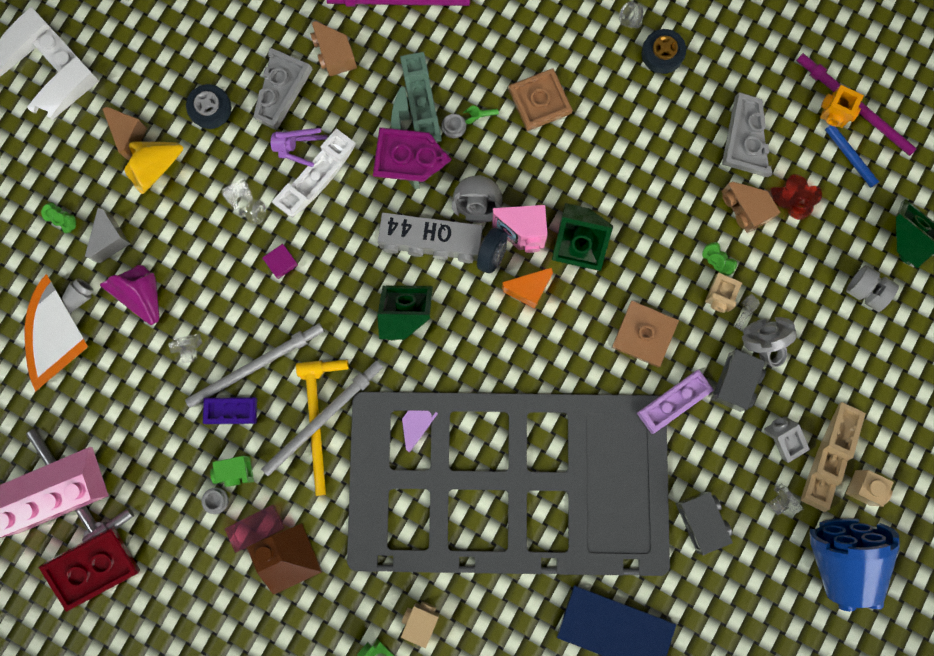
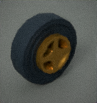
(662, 42)

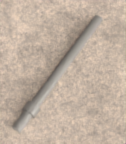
(298, 340)
(360, 381)

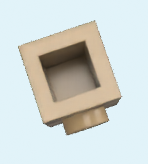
(870, 488)
(419, 623)

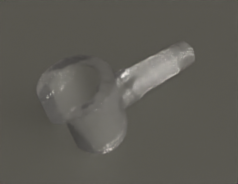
(751, 303)

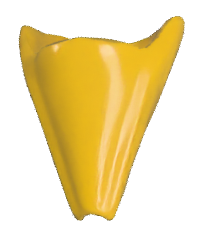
(150, 162)

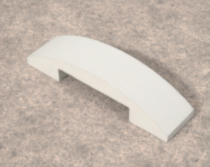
(314, 179)

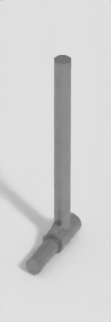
(92, 527)

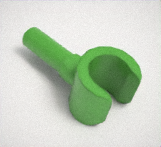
(476, 113)

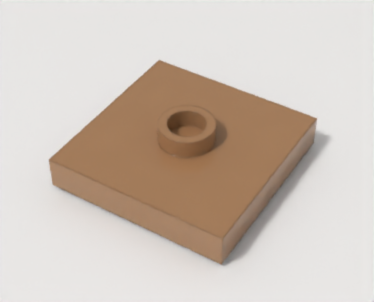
(540, 99)
(645, 334)

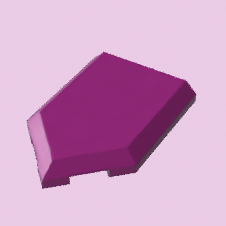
(407, 155)

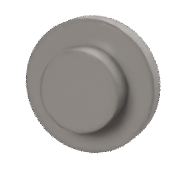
(453, 126)
(215, 500)

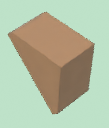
(124, 130)

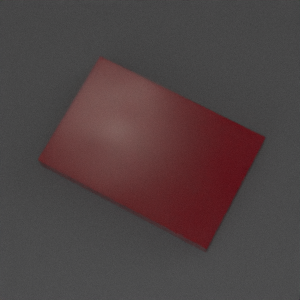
(89, 568)

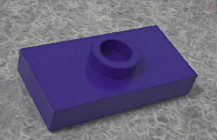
(229, 411)

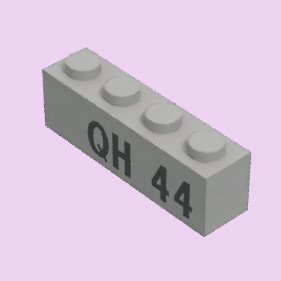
(429, 237)

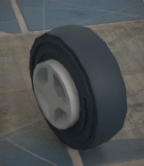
(205, 97)

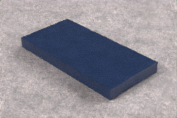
(613, 627)

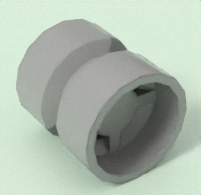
(865, 282)

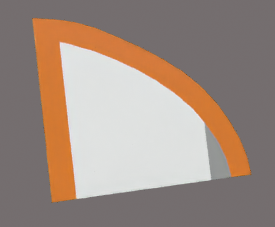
(49, 335)

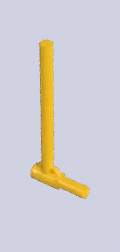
(310, 372)

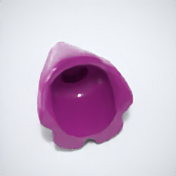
(136, 291)

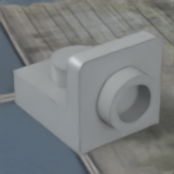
(787, 438)

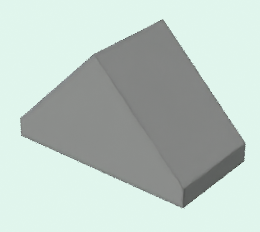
(105, 237)

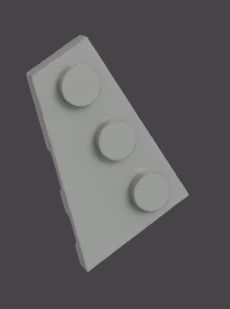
(281, 86)
(746, 139)

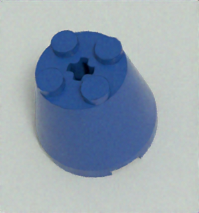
(855, 561)

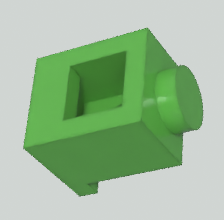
(231, 471)

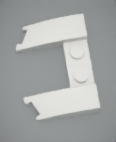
(72, 77)

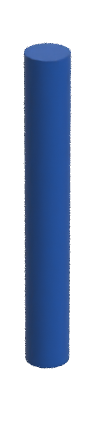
(852, 156)

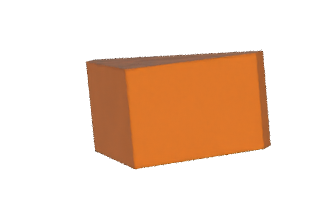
(528, 287)

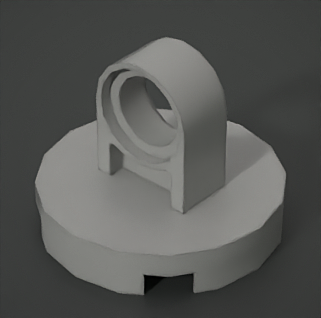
(770, 337)

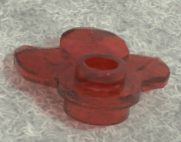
(797, 193)

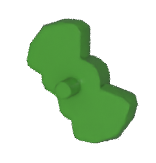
(58, 217)
(719, 259)

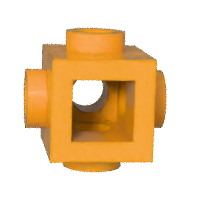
(841, 106)

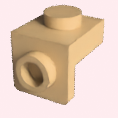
(723, 293)

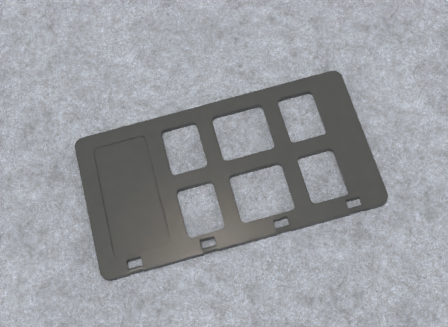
(611, 481)

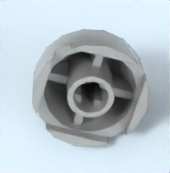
(476, 198)

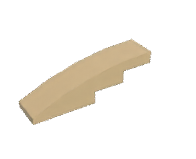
(832, 457)

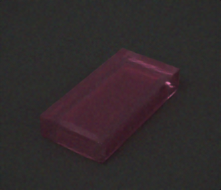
(254, 528)

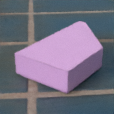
(415, 425)

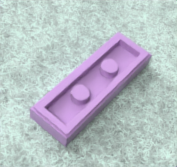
(675, 401)

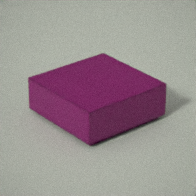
(280, 261)

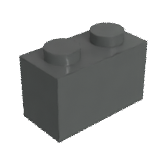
(739, 381)
(704, 522)

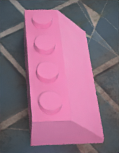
(50, 492)

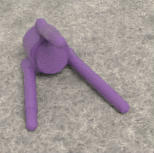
(286, 141)

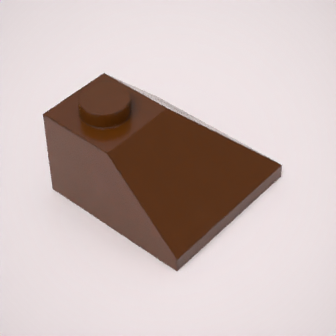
(285, 559)

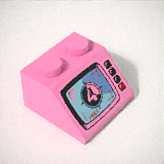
(524, 226)

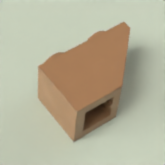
(335, 49)
(751, 205)

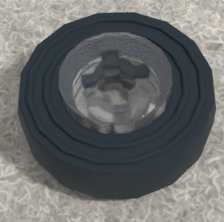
(492, 250)

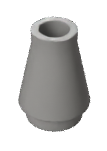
(76, 294)

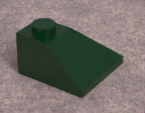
(914, 235)
(582, 238)
(403, 310)

